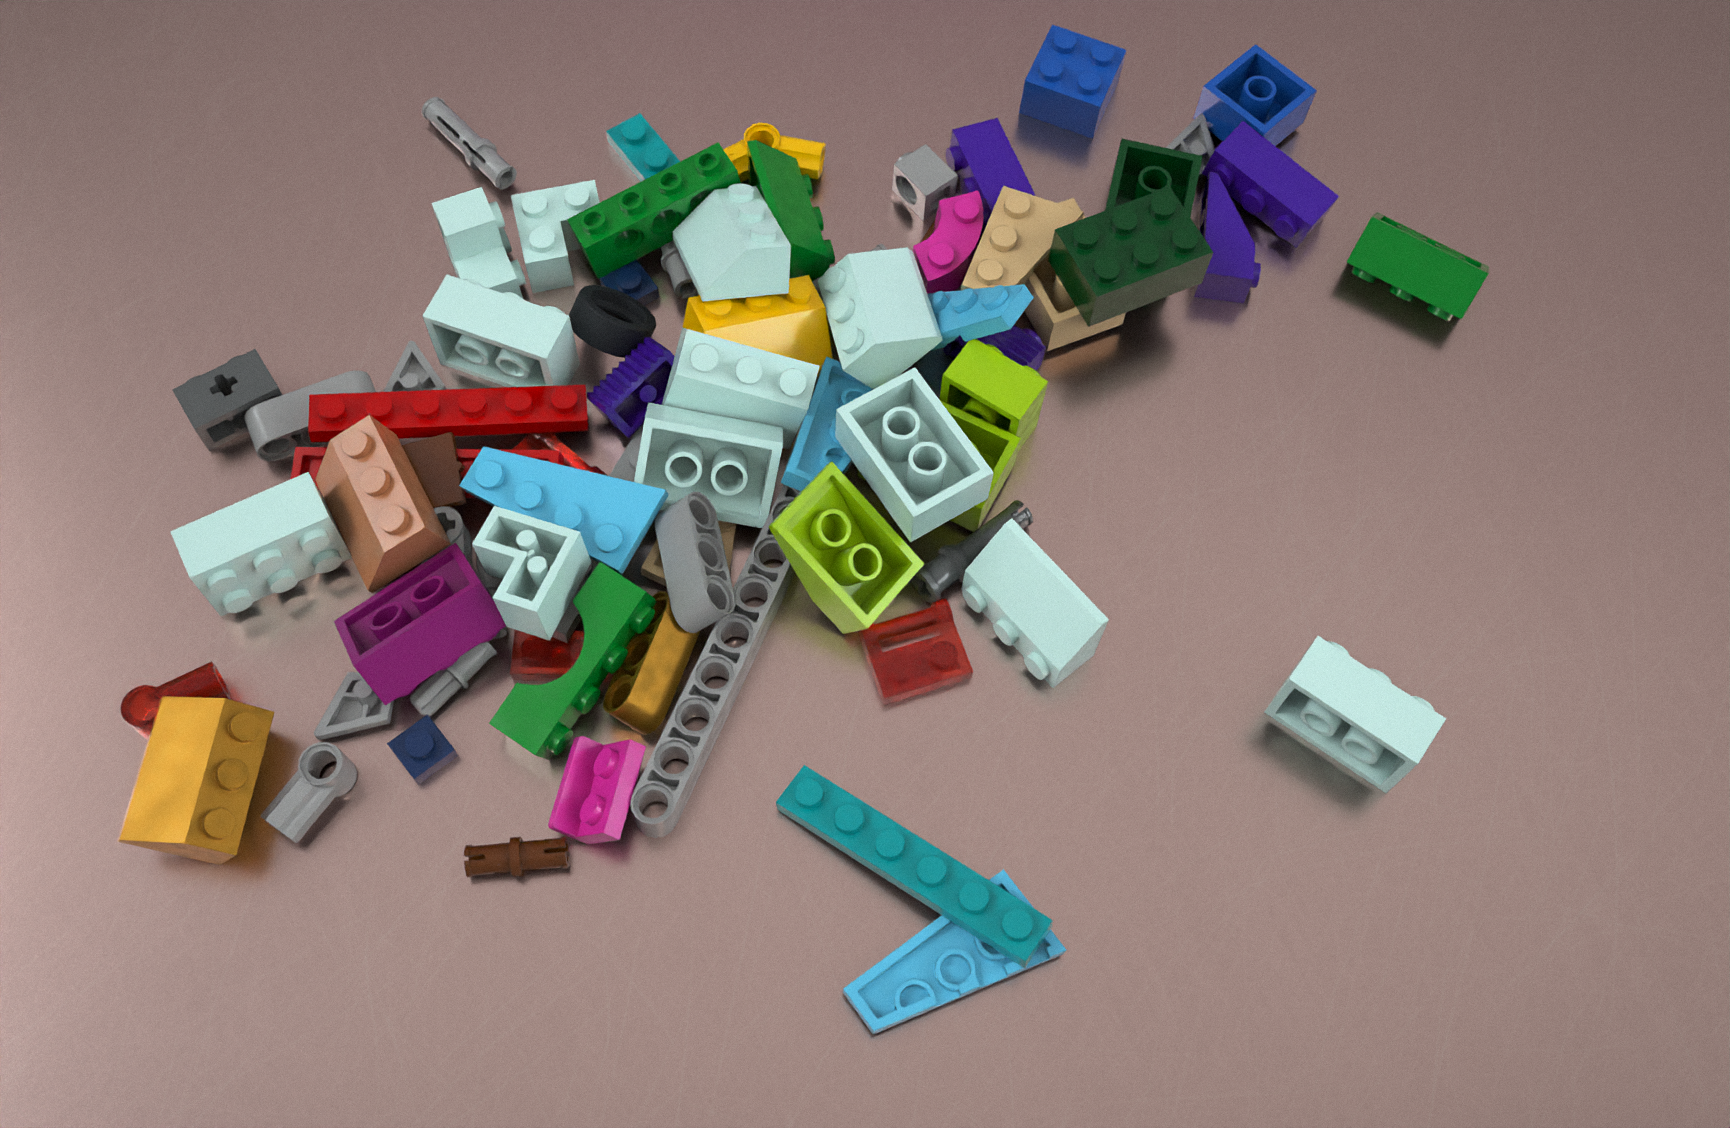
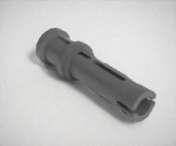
(954, 559)

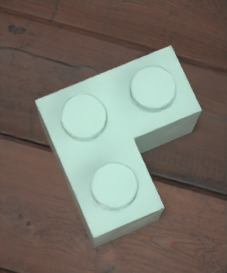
(546, 232)
(475, 242)
(538, 568)

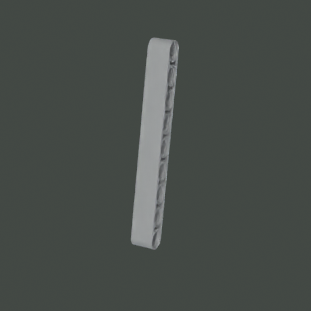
(721, 661)

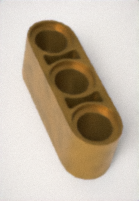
(651, 672)

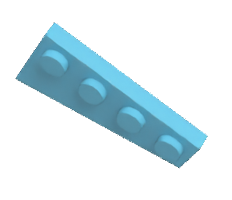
(978, 311)
(816, 438)
(604, 509)
(937, 969)

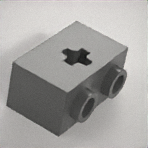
(223, 395)

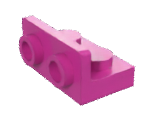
(596, 790)

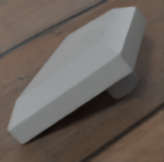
(1195, 140)
(413, 373)
(353, 709)

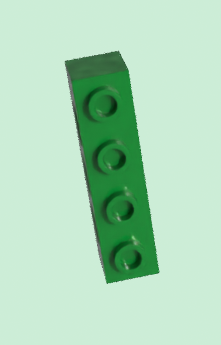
(649, 211)

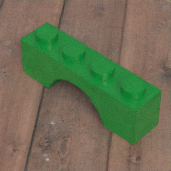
(544, 713)

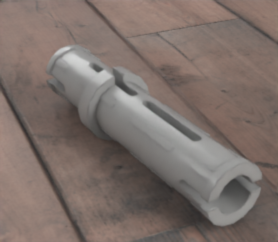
(478, 151)

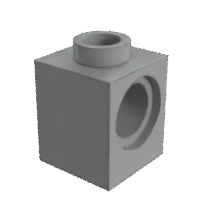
(923, 180)

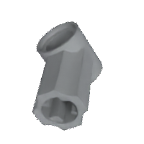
(308, 796)

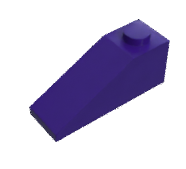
(1233, 258)

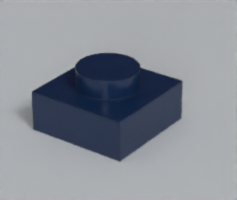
(632, 281)
(422, 749)

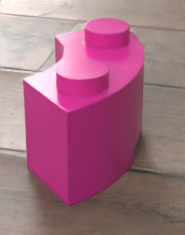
(950, 249)

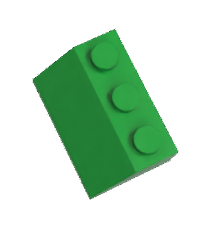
(788, 199)
(1417, 267)

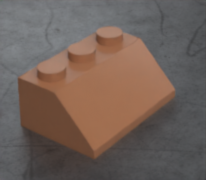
(378, 503)

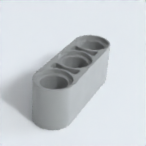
(283, 421)
(694, 562)

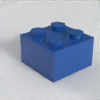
(1072, 81)
(1256, 92)

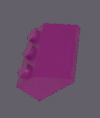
(419, 624)

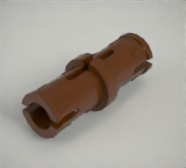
(516, 856)

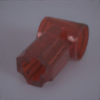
(200, 682)

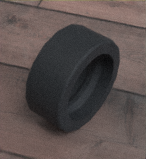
(610, 320)

